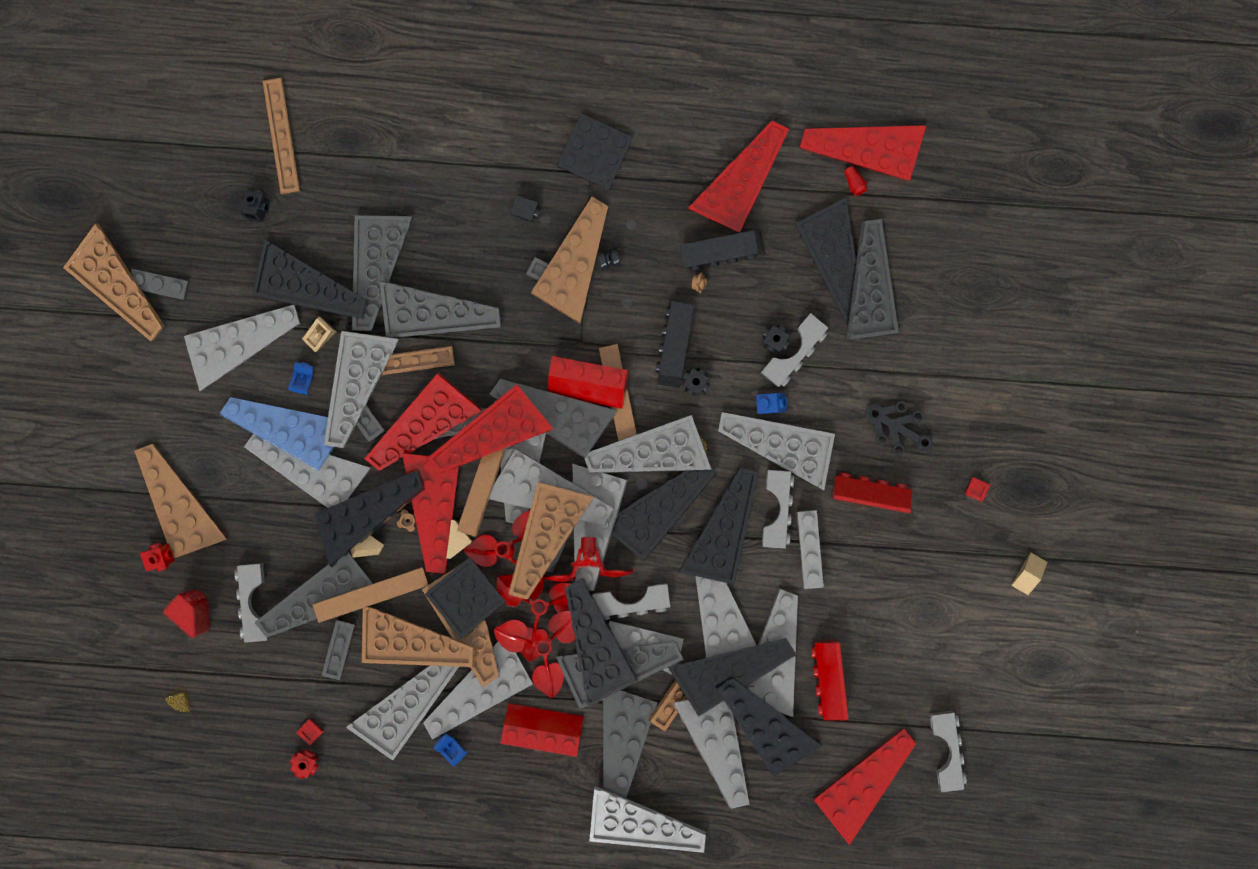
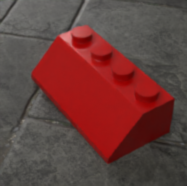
(588, 382)
(872, 494)
(190, 612)
(830, 680)
(542, 729)

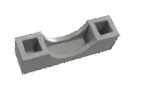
(810, 331)
(776, 533)
(810, 549)
(249, 578)
(655, 598)
(950, 775)

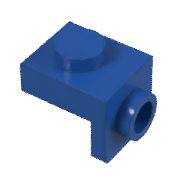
(301, 378)
(771, 403)
(450, 749)

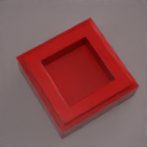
(977, 489)
(310, 731)

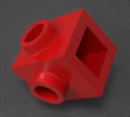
(157, 557)
(309, 759)

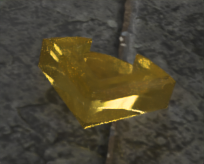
(178, 702)

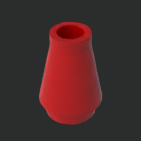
(855, 181)

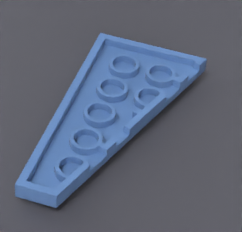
(289, 430)

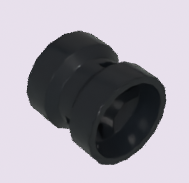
(604, 259)

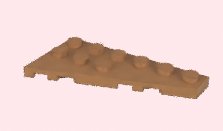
(570, 271)
(106, 275)
(179, 512)
(549, 524)
(398, 641)
(485, 662)

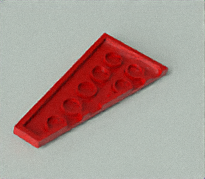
(880, 149)
(737, 187)
(429, 416)
(500, 426)
(433, 510)
(857, 792)

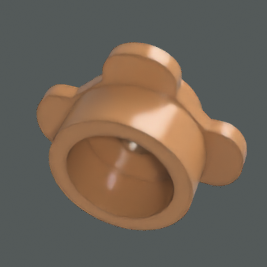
(699, 282)
(402, 522)

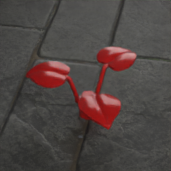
(485, 549)
(588, 549)
(538, 608)
(513, 635)

